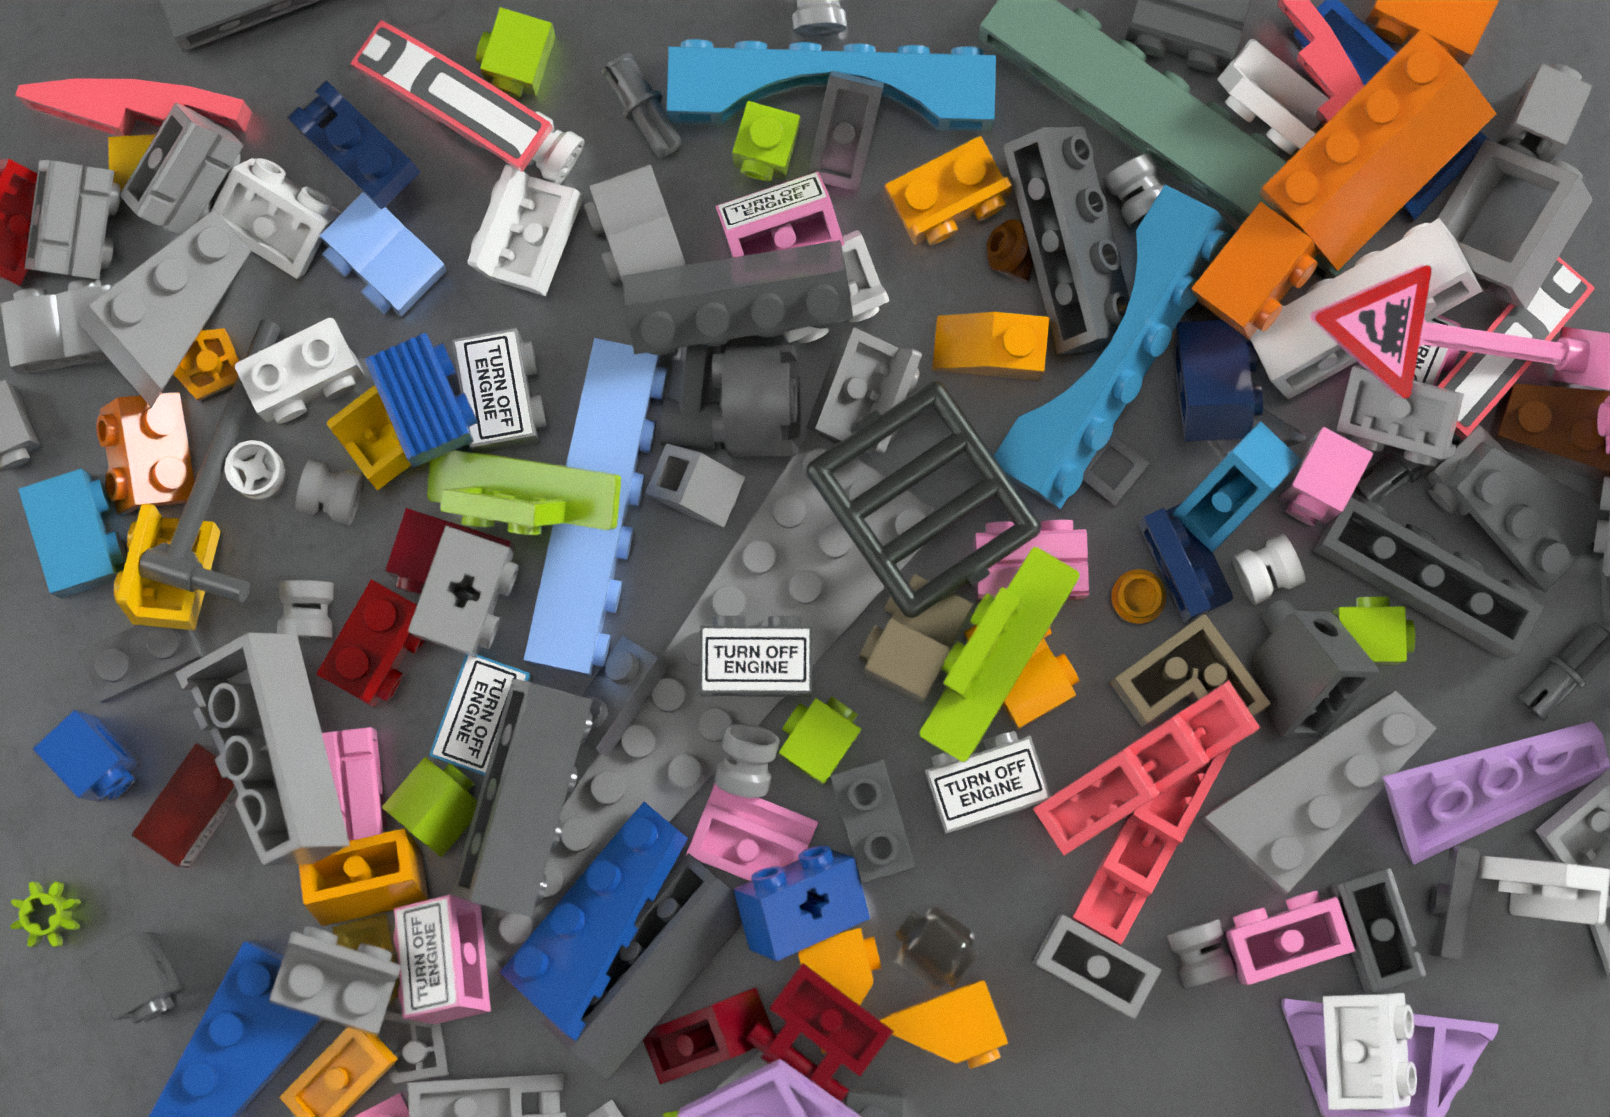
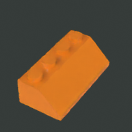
(1379, 149)

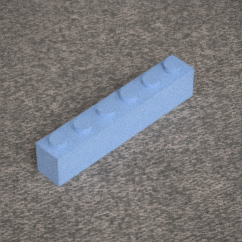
(582, 560)

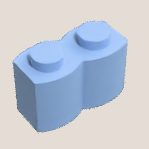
(382, 255)

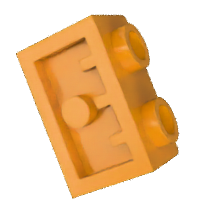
(949, 191)

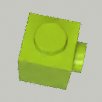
(515, 52)
(765, 142)
(1379, 629)
(819, 737)
(434, 804)

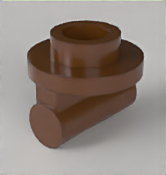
(1010, 251)

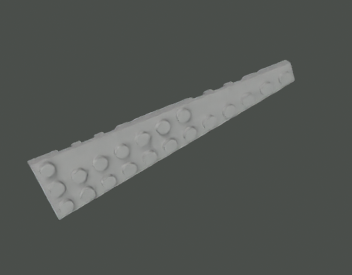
(784, 564)

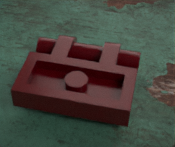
(830, 1021)

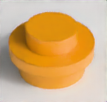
(1138, 596)

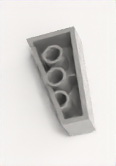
(270, 745)
(1312, 797)

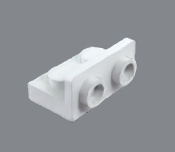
(275, 214)
(1550, 888)
(1368, 1051)

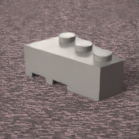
(164, 303)

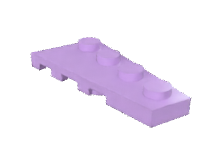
(1476, 791)

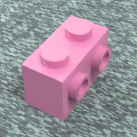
(1288, 940)

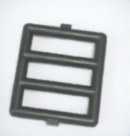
(962, 440)

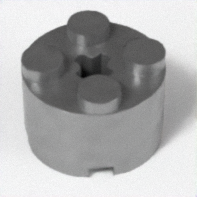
(757, 401)

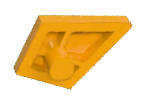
(208, 364)

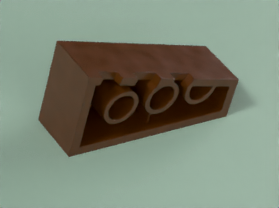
(1554, 428)

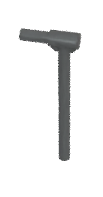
(175, 562)

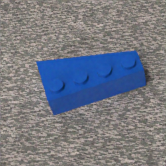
(237, 1042)

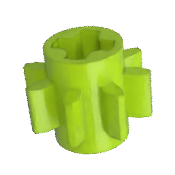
(32, 906)

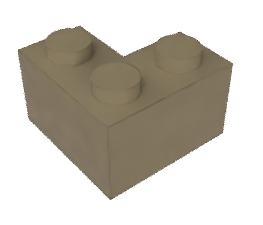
(913, 649)
(1189, 666)

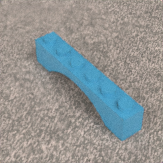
(944, 89)
(1058, 440)

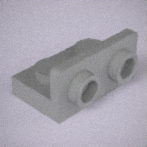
(1418, 424)
(335, 981)

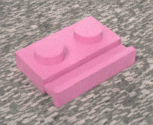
(749, 834)

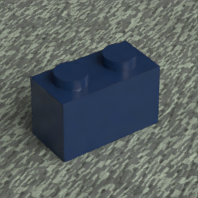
(1215, 381)

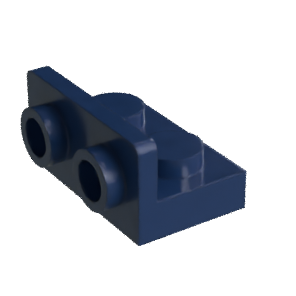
(1185, 564)

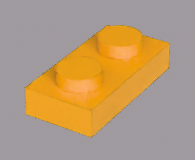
(339, 1075)

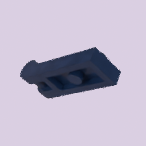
(354, 146)

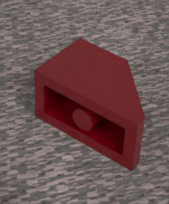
(417, 546)
(705, 1036)

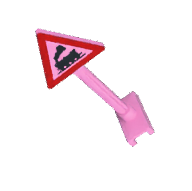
(1387, 327)

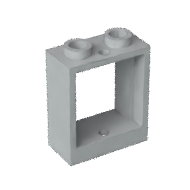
(1523, 277)

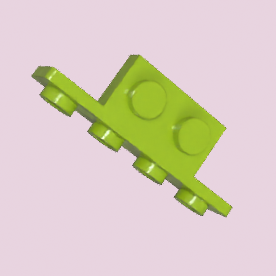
(522, 492)
(997, 652)

